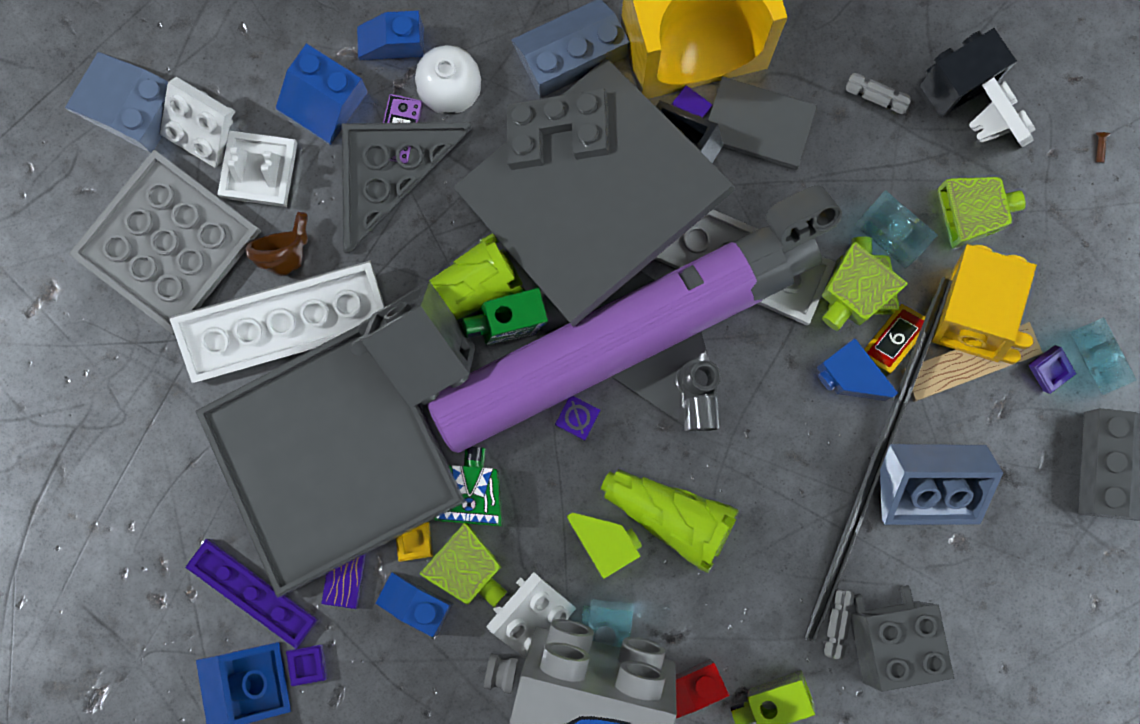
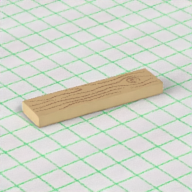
(960, 367)

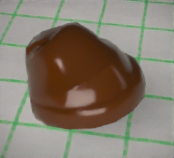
(280, 251)

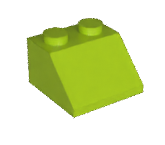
(606, 542)

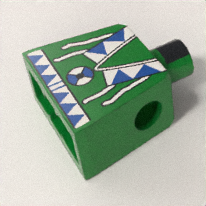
(520, 314)
(480, 490)

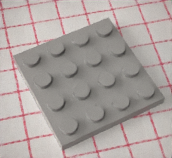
(164, 241)

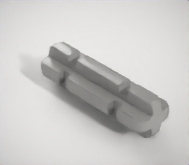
(878, 93)
(839, 624)

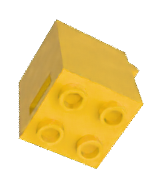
(986, 305)

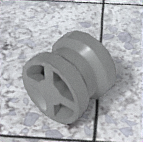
(500, 673)

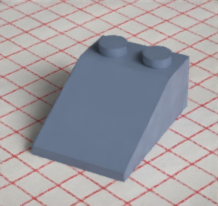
(121, 100)

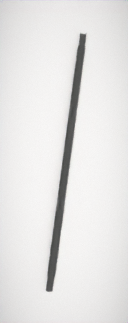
(873, 471)

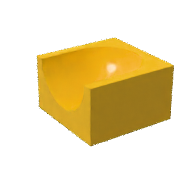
(699, 40)

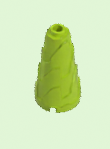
(477, 277)
(673, 515)

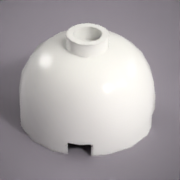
(448, 79)

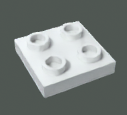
(1001, 116)
(196, 121)
(257, 168)
(530, 607)

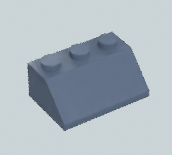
(571, 46)
(937, 484)

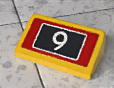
(895, 339)

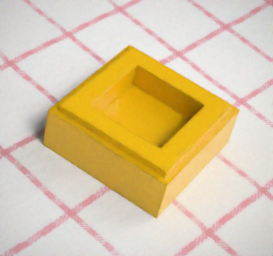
(415, 544)

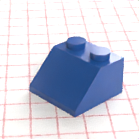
(319, 94)
(243, 685)

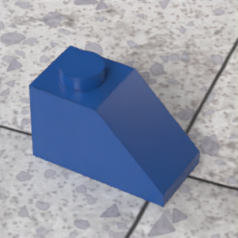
(391, 36)
(855, 374)
(414, 605)

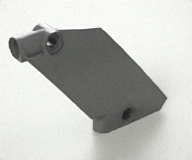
(668, 376)

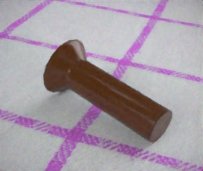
(1101, 148)

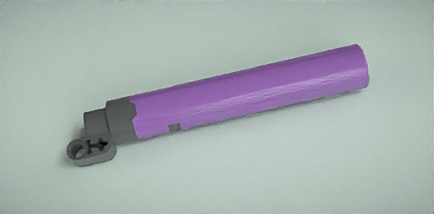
(638, 323)

